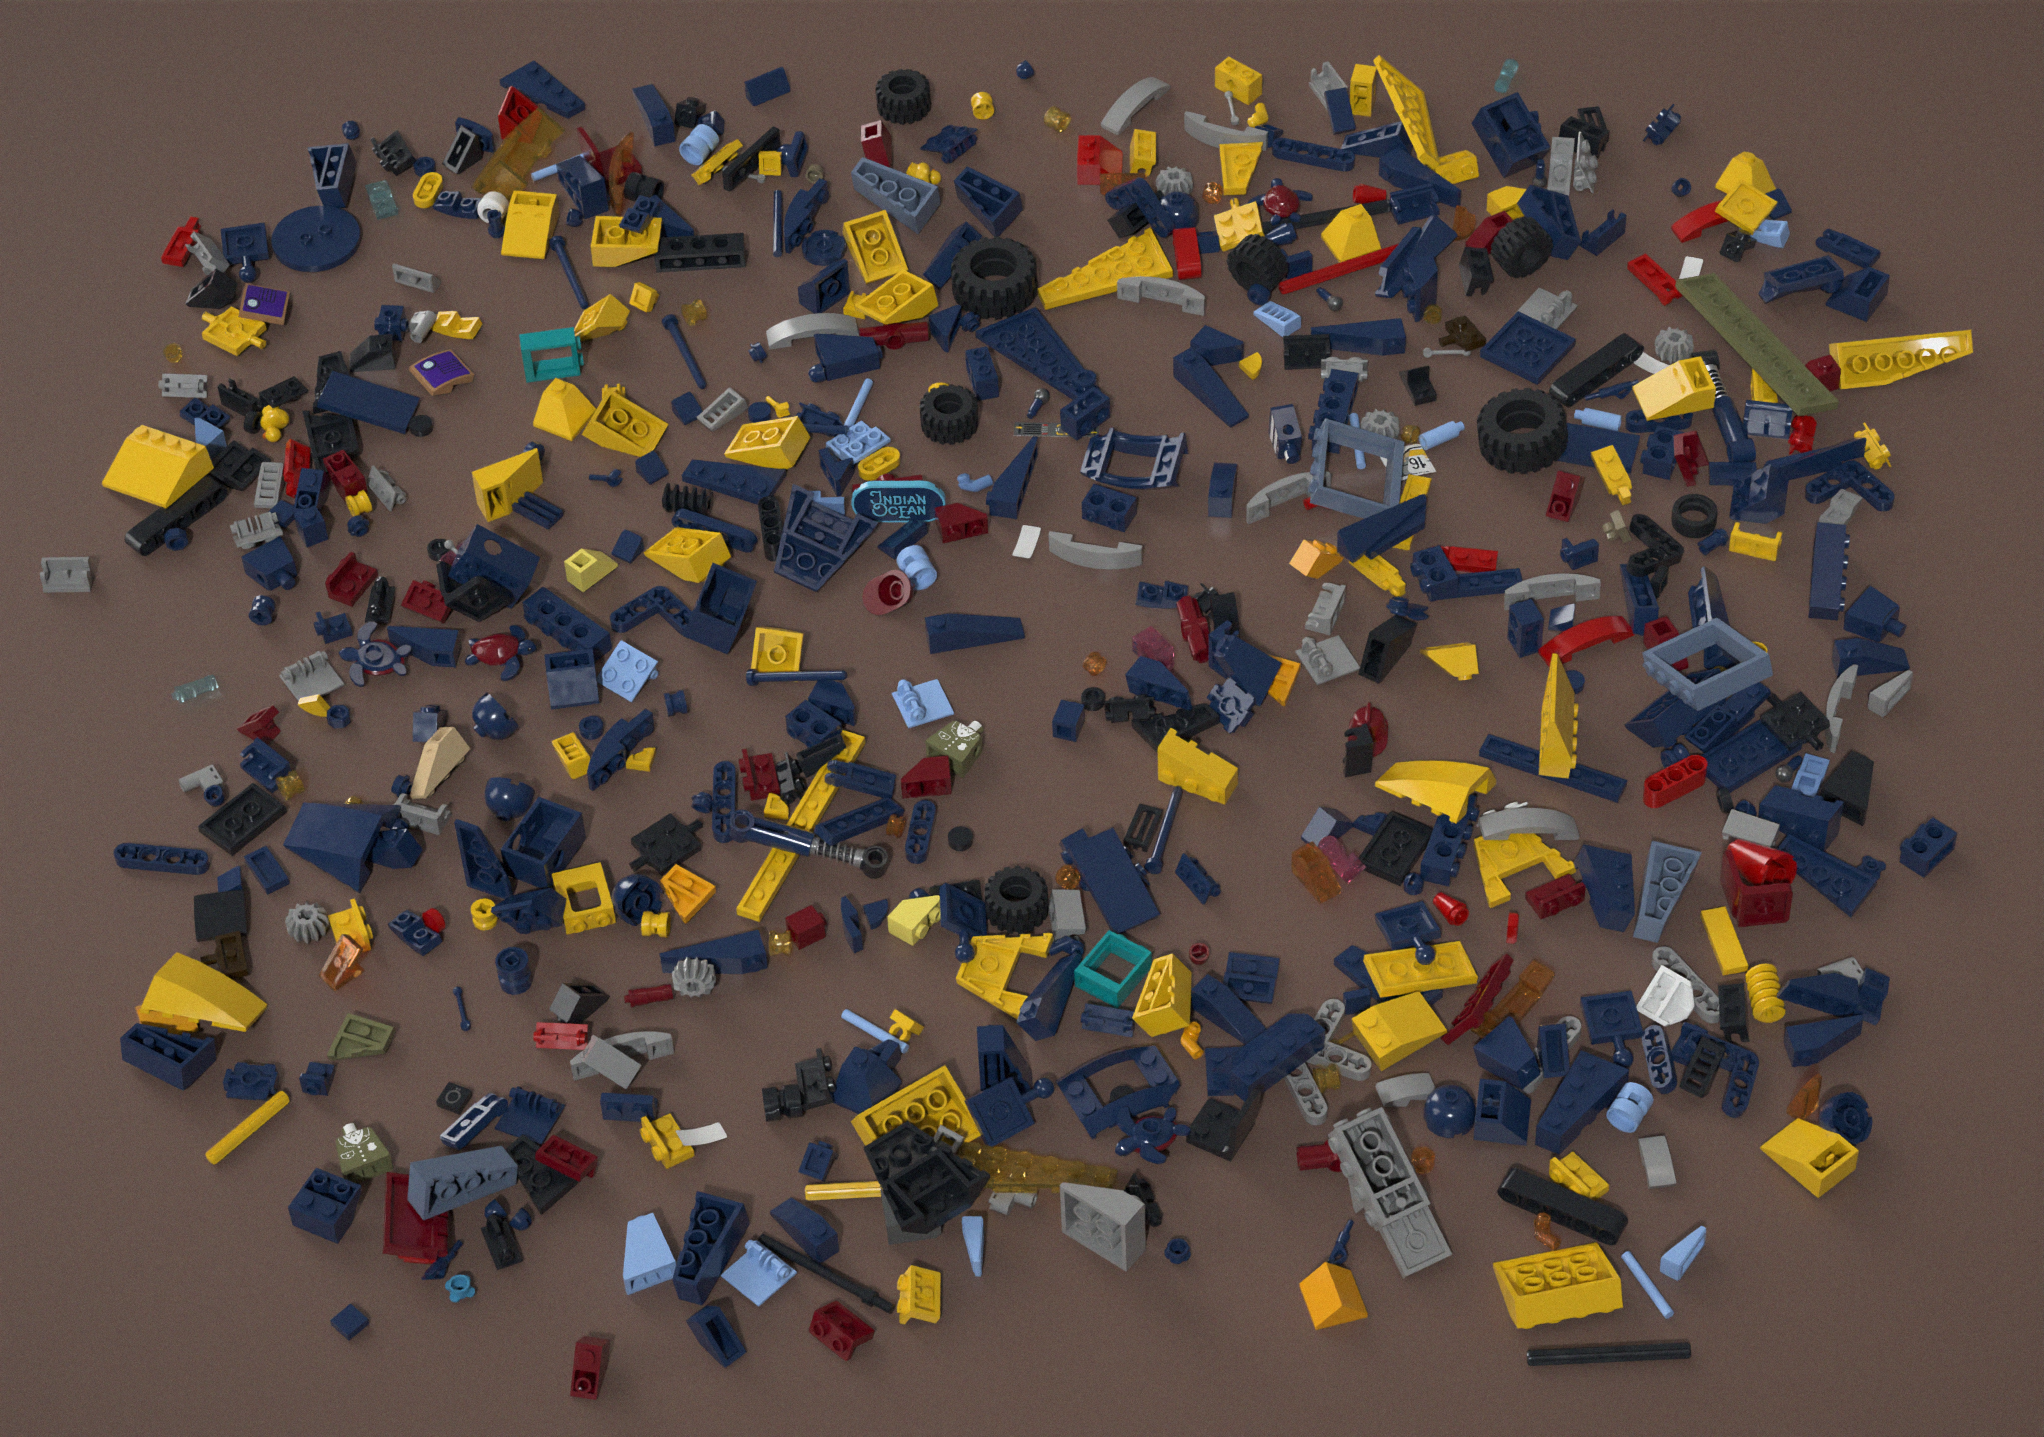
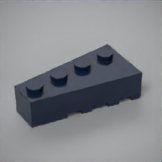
(1827, 570)
(1580, 1098)
(708, 1245)

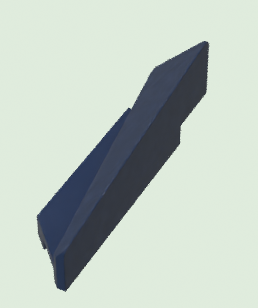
(1429, 241)
(1819, 460)
(1382, 530)
(1705, 605)

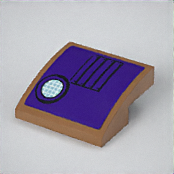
(264, 304)
(441, 372)

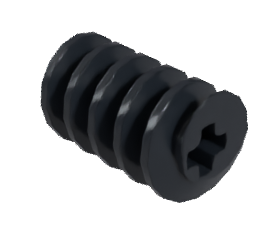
(691, 501)

